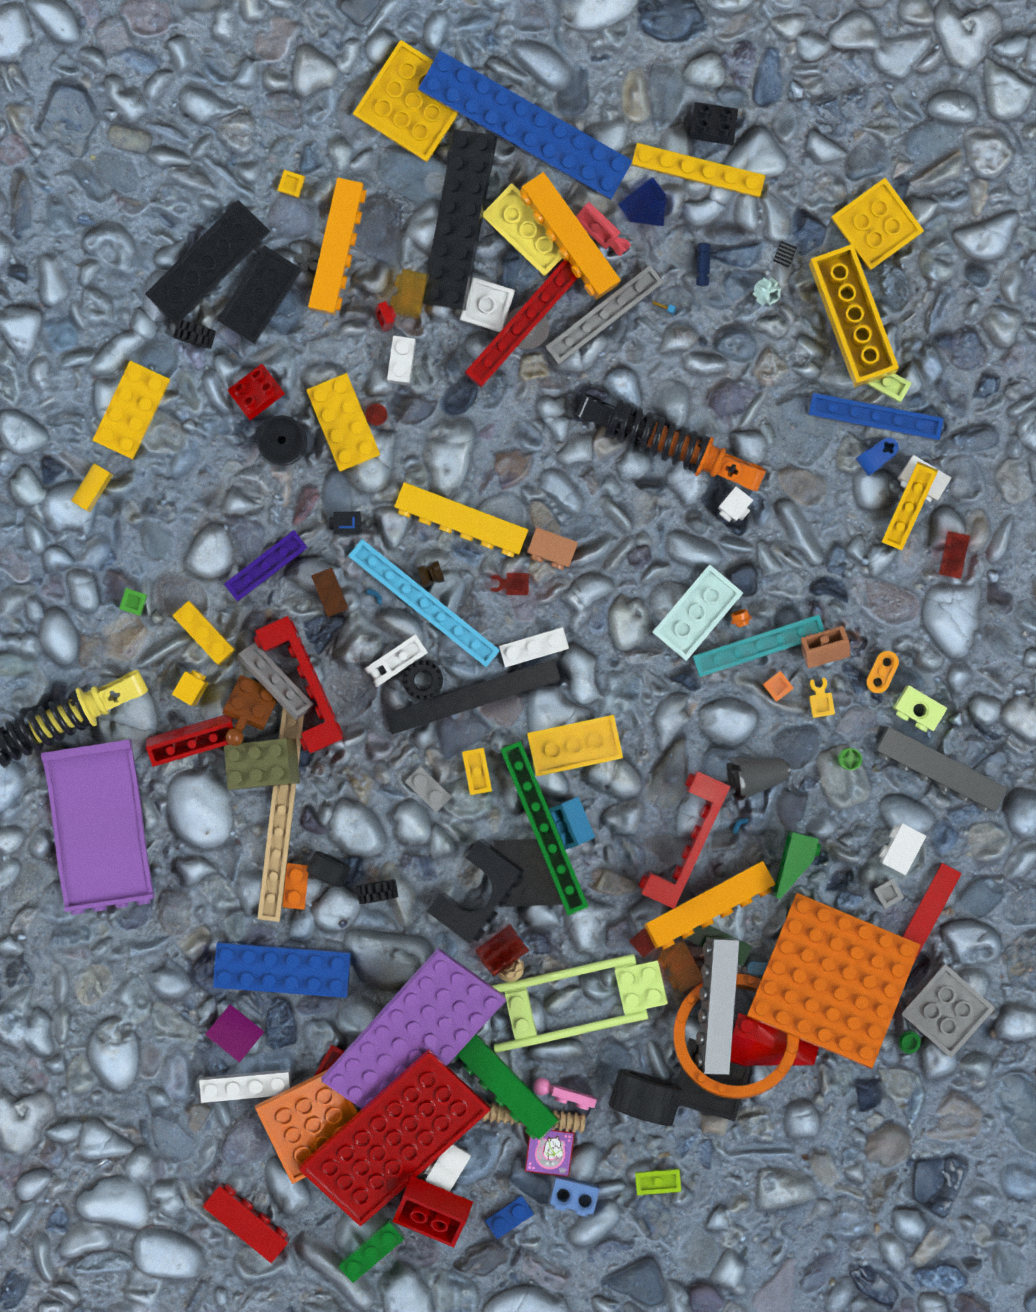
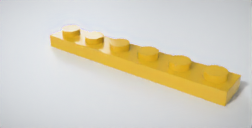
(698, 170)

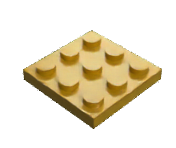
(877, 224)

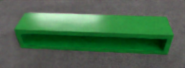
(508, 1088)

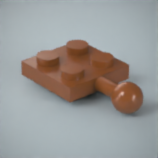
(250, 705)

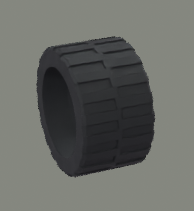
(645, 1097)

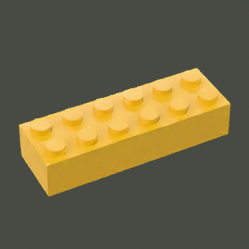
(853, 315)

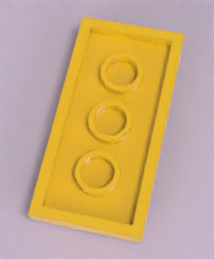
(131, 410)
(343, 422)
(575, 745)

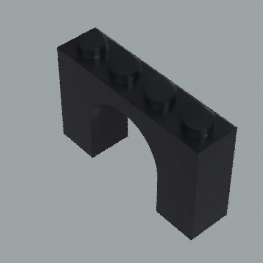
(503, 876)

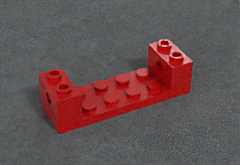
(279, 634)
(668, 891)

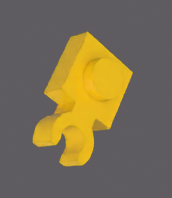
(821, 702)

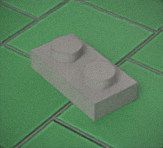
(428, 789)

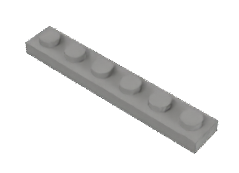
(604, 314)

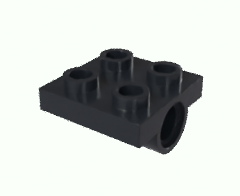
(713, 123)

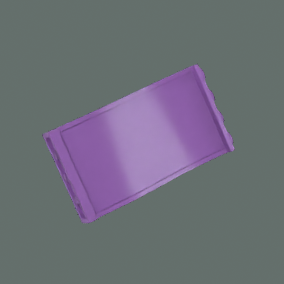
(98, 826)

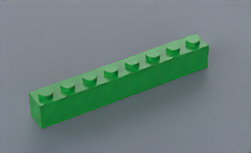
(544, 828)

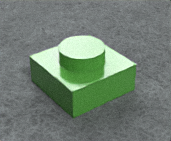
(133, 601)

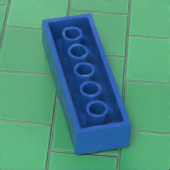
(282, 969)

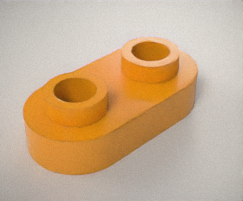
(884, 673)

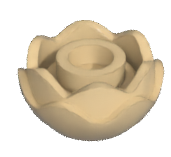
(513, 971)

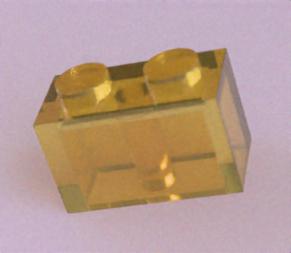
(409, 294)

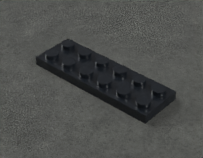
(207, 262)

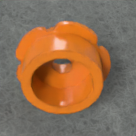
(740, 618)

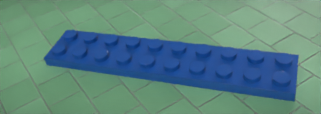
(525, 125)

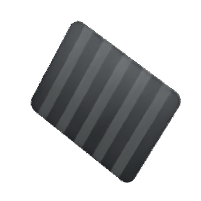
(784, 254)

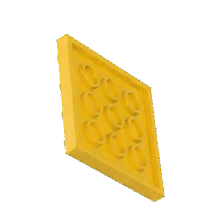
(400, 110)

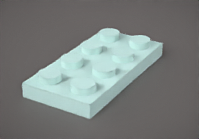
(697, 612)

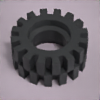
(194, 334)
(413, 670)
(377, 891)

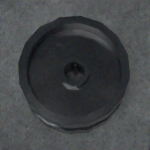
(284, 427)

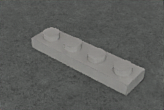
(275, 681)

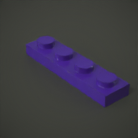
(265, 565)

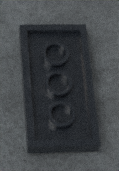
(259, 294)

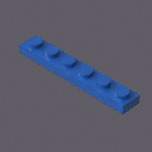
(875, 416)

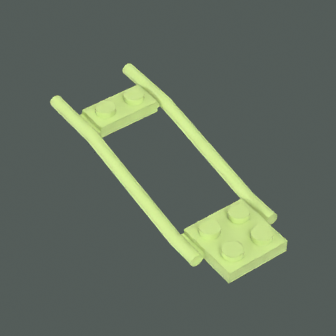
(639, 987)

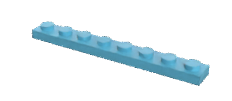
(424, 603)

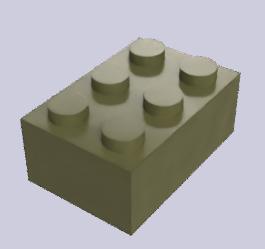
(262, 764)

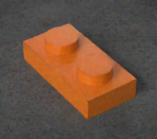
(295, 886)

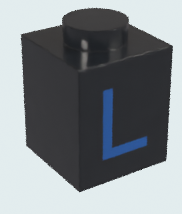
(346, 523)

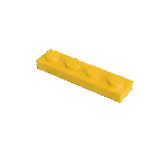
(909, 505)

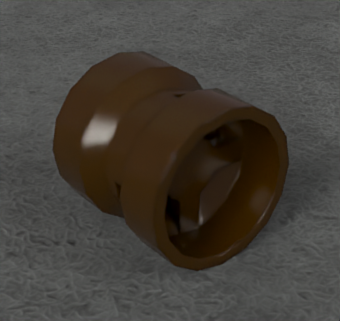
(436, 573)

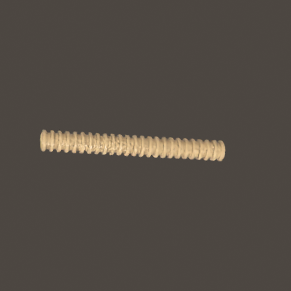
(568, 1121)

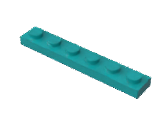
(756, 646)

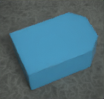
(756, 967)

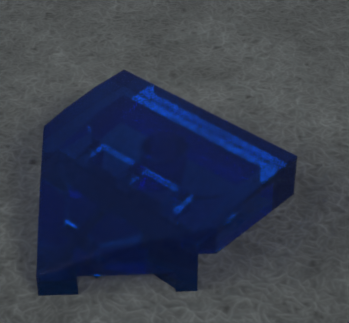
(645, 204)

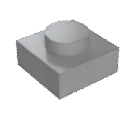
(888, 893)

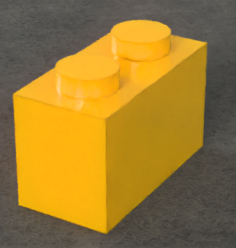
(191, 687)

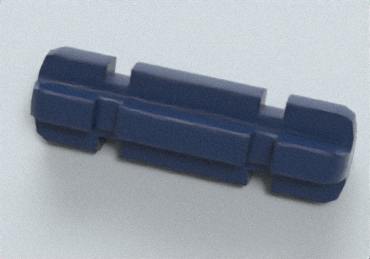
(703, 264)

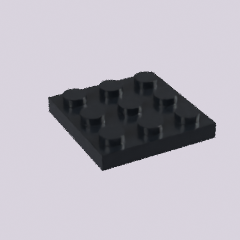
(538, 883)
(703, 1101)

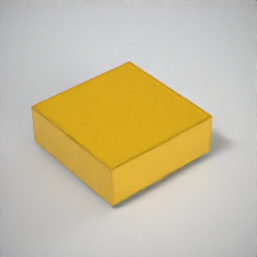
(291, 183)

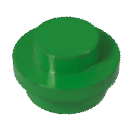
(909, 1042)

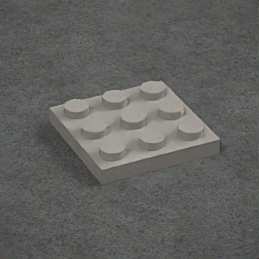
(947, 1010)

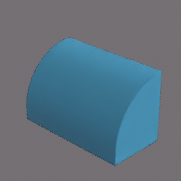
(572, 823)

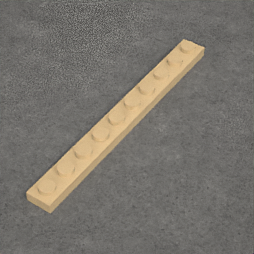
(279, 832)

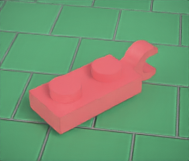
(602, 229)

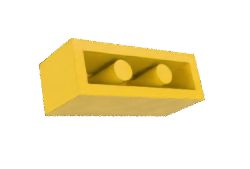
(204, 632)

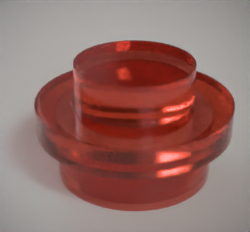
(376, 414)

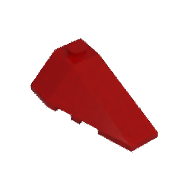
(765, 1046)

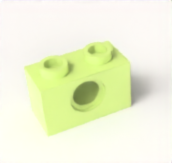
(932, 710)

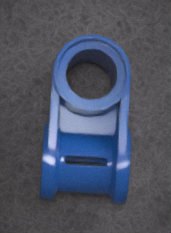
(875, 458)

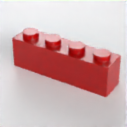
(189, 740)
(246, 1222)

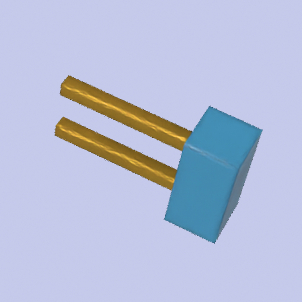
(670, 309)

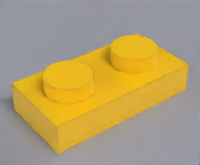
(477, 771)

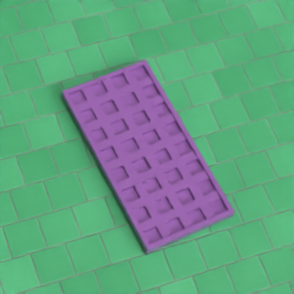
(432, 1011)

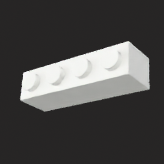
(244, 1085)

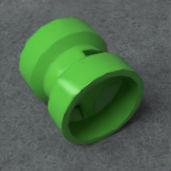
(850, 762)

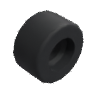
(328, 869)

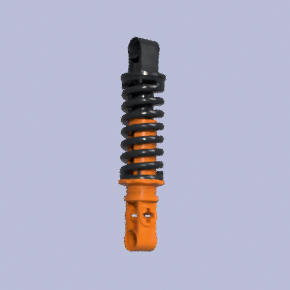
(695, 451)

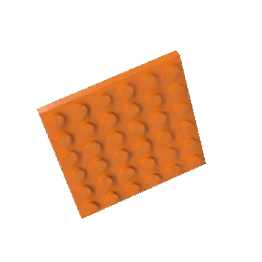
(833, 980)

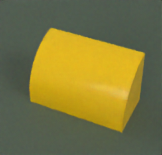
(92, 487)

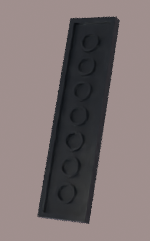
(459, 219)

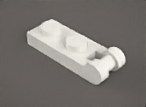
(397, 660)

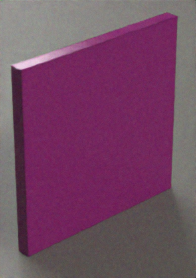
(234, 1033)

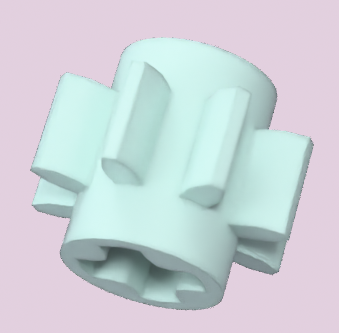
(767, 291)

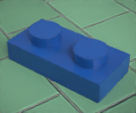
(509, 1216)

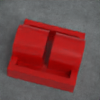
(256, 392)

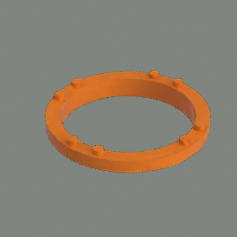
(727, 1091)

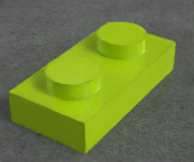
(658, 1181)

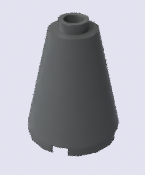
(755, 775)

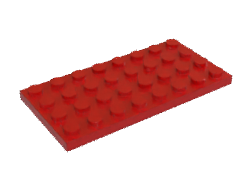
(394, 1137)

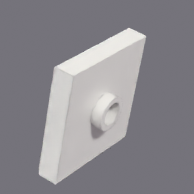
(487, 305)

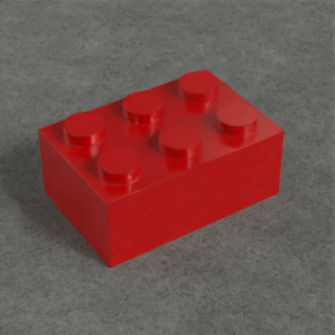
(432, 1211)

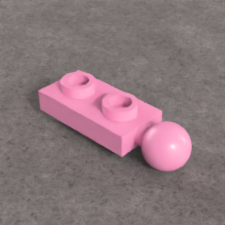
(584, 1101)

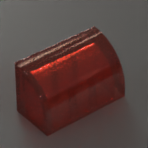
(502, 950)

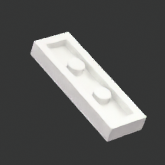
(534, 647)

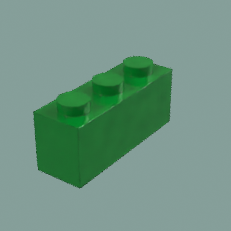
(371, 1250)

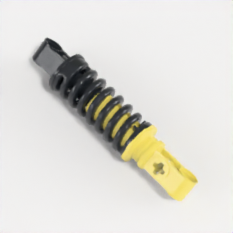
(65, 718)

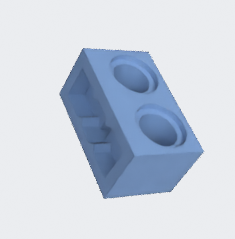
(576, 1189)

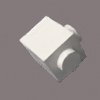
(735, 505)

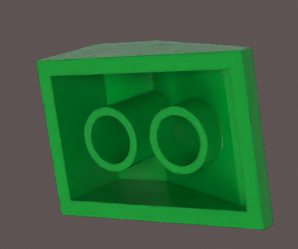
(796, 858)

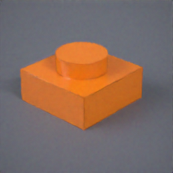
(778, 686)

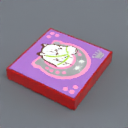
(551, 1154)

